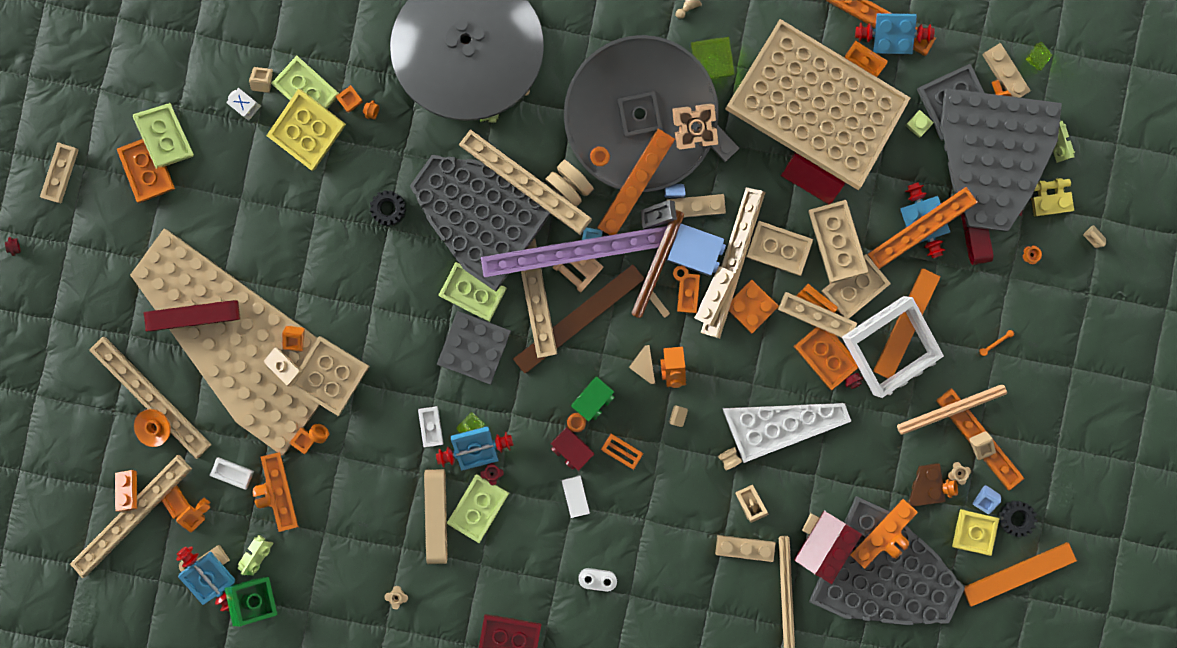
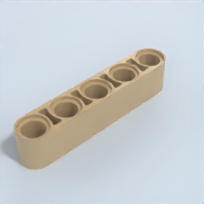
(435, 516)

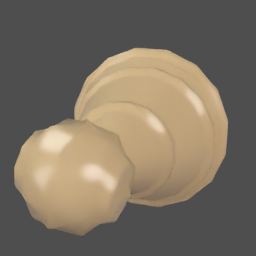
(688, 5)

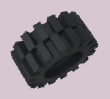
(376, 208)
(1029, 518)

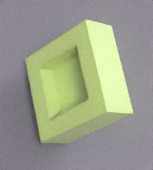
(919, 123)

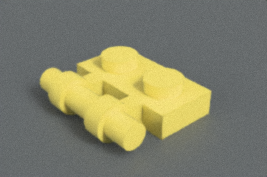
(1052, 204)

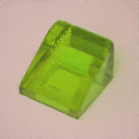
(1039, 56)
(470, 423)

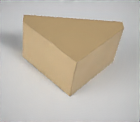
(643, 365)
(751, 504)

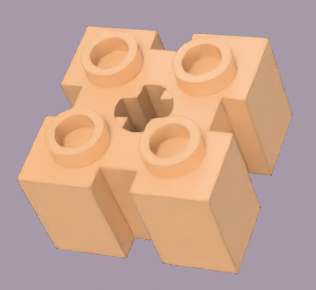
(705, 134)

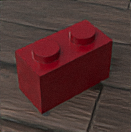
(572, 449)

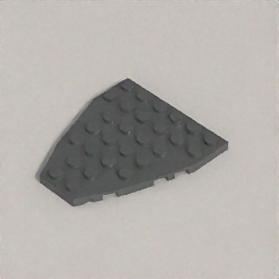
(997, 151)
(476, 212)
(890, 590)

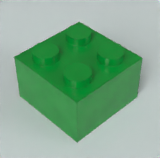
(592, 399)
(250, 601)

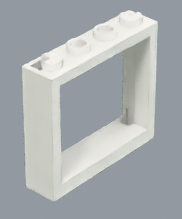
(916, 368)

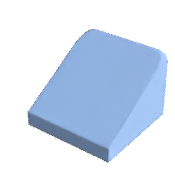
(675, 191)
(987, 500)

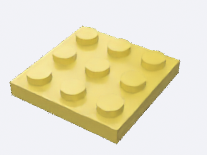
(306, 129)

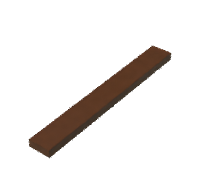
(584, 314)

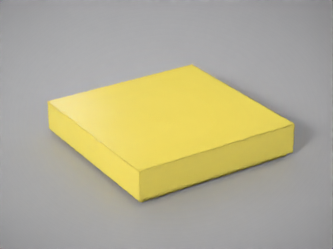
(975, 532)

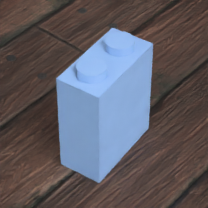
(696, 250)

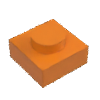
(349, 99)
(302, 441)

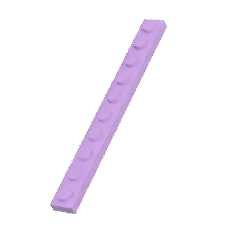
(572, 251)

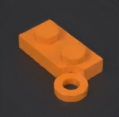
(687, 290)

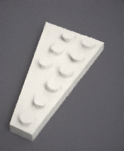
(775, 427)

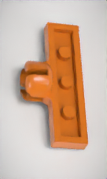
(276, 492)
(886, 535)

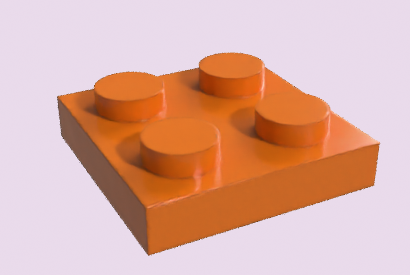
(752, 306)

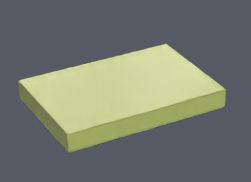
(300, 76)
(163, 135)
(471, 293)
(477, 508)

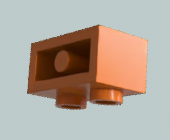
(673, 367)

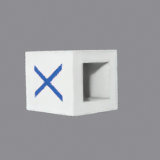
(243, 103)

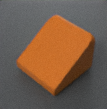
(293, 338)

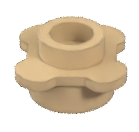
(965, 471)
(402, 597)

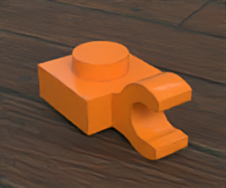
(193, 517)

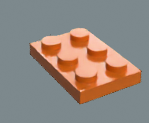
(141, 172)
(826, 356)

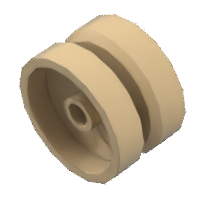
(571, 181)

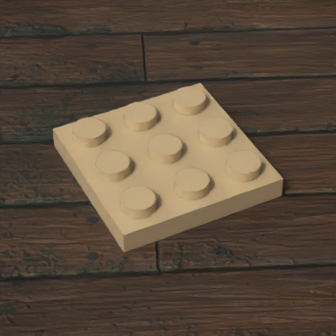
(329, 375)

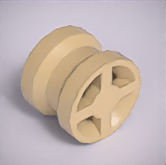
(730, 458)

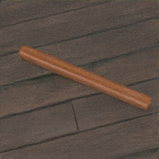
(657, 265)

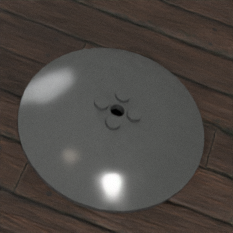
(630, 76)
(473, 77)

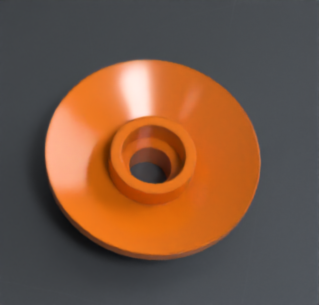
(145, 428)

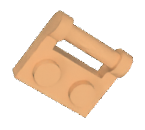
(588, 268)

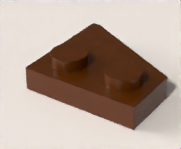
(927, 486)

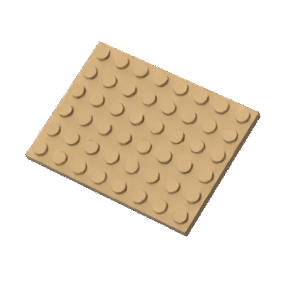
(818, 104)

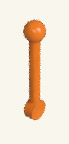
(984, 351)

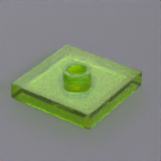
(714, 56)

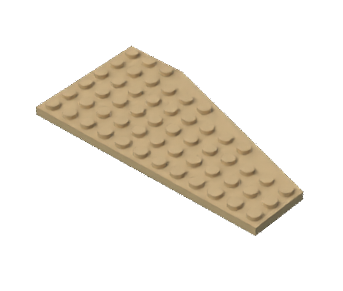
(231, 351)

